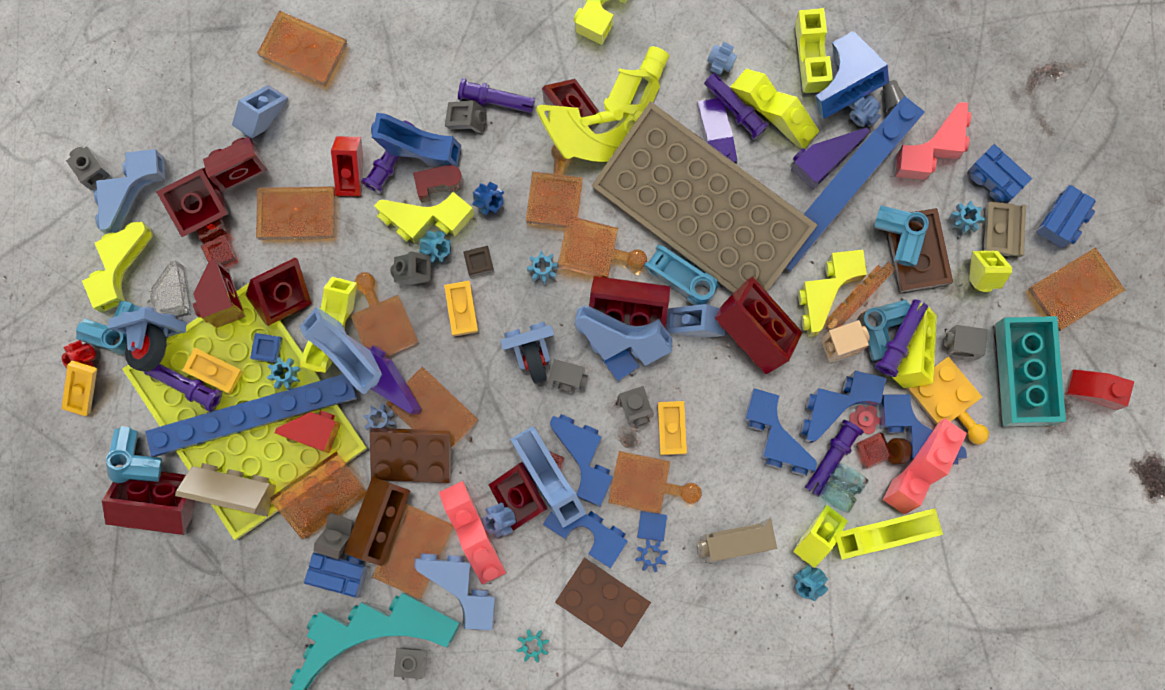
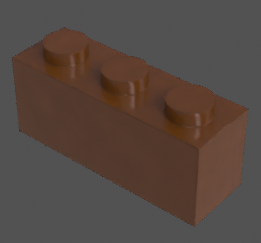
(376, 521)

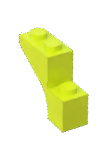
(779, 108)
(415, 221)
(117, 254)
(819, 294)
(339, 303)
(888, 534)

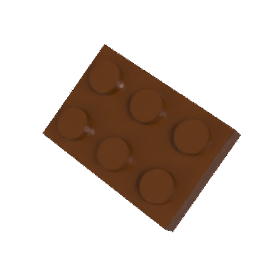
(933, 262)
(410, 455)
(603, 602)

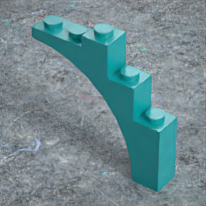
(334, 636)

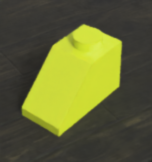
(988, 270)
(820, 536)

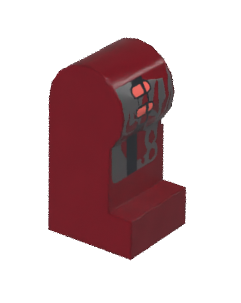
(437, 180)

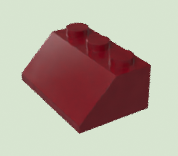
(630, 300)
(759, 326)
(148, 505)

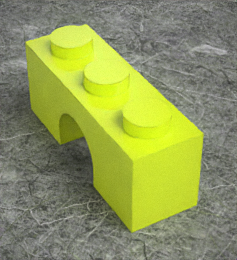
(594, 21)
(814, 64)

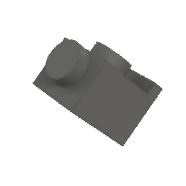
(91, 171)
(405, 268)
(567, 376)

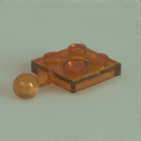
(553, 195)
(590, 248)
(383, 322)
(641, 483)

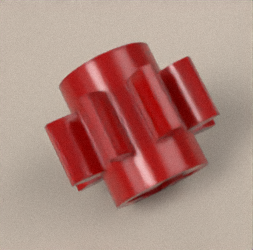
(78, 352)

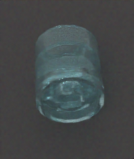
(844, 487)

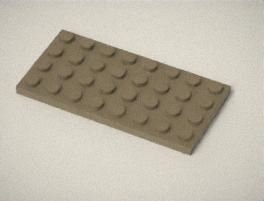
(702, 202)

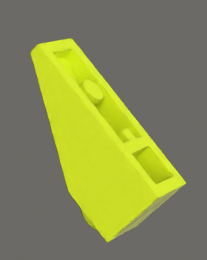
(918, 366)

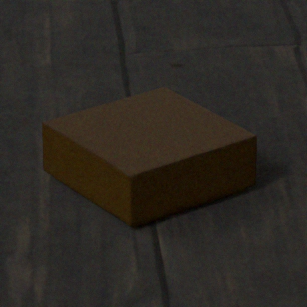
(478, 261)

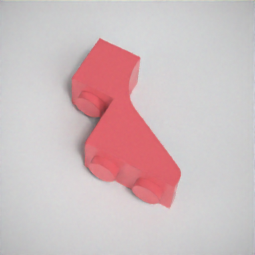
(948, 142)
(927, 467)
(471, 533)

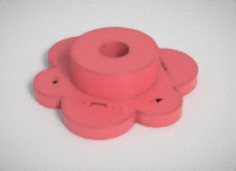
(858, 418)

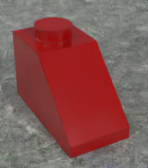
(347, 165)
(1100, 388)
(312, 430)

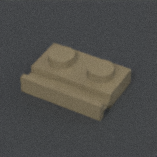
(1005, 228)

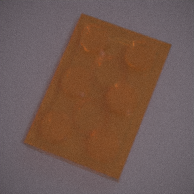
(302, 48)
(295, 213)
(1077, 288)
(860, 295)
(438, 408)
(317, 493)
(414, 534)

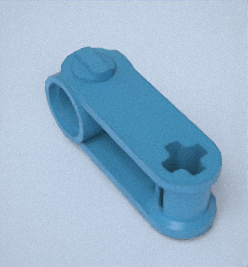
(681, 276)

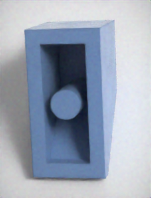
(258, 111)
(694, 321)

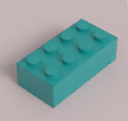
(1030, 371)

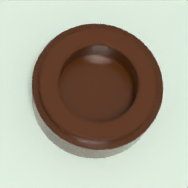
(900, 450)

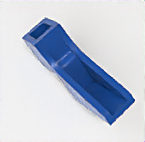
(408, 141)
(827, 405)
(897, 415)
(779, 445)
(582, 446)

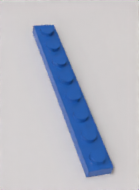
(250, 415)

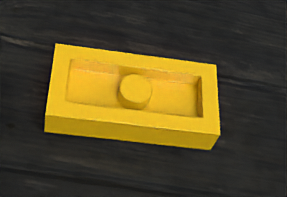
(461, 308)
(212, 370)
(79, 388)
(672, 428)

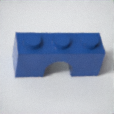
(607, 542)

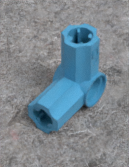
(910, 241)
(886, 317)
(99, 334)
(135, 466)

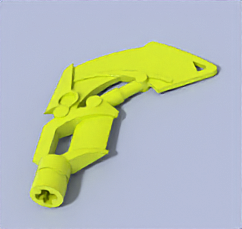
(571, 131)

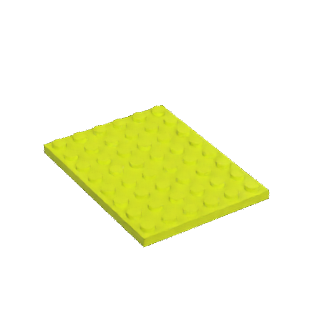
(251, 451)

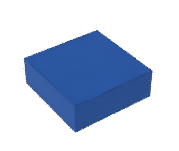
(266, 348)
(621, 365)
(652, 526)

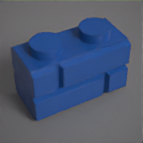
(999, 175)
(1066, 217)
(336, 574)

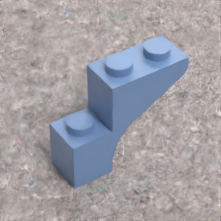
(118, 194)
(612, 336)
(348, 355)
(547, 477)
(454, 577)

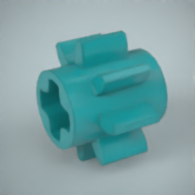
(525, 647)

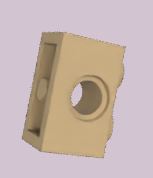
(845, 341)

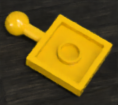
(950, 398)

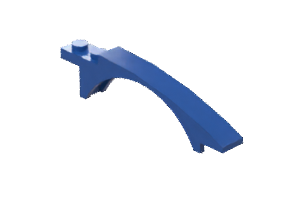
(858, 170)

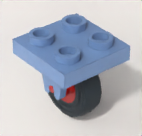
(146, 335)
(533, 358)

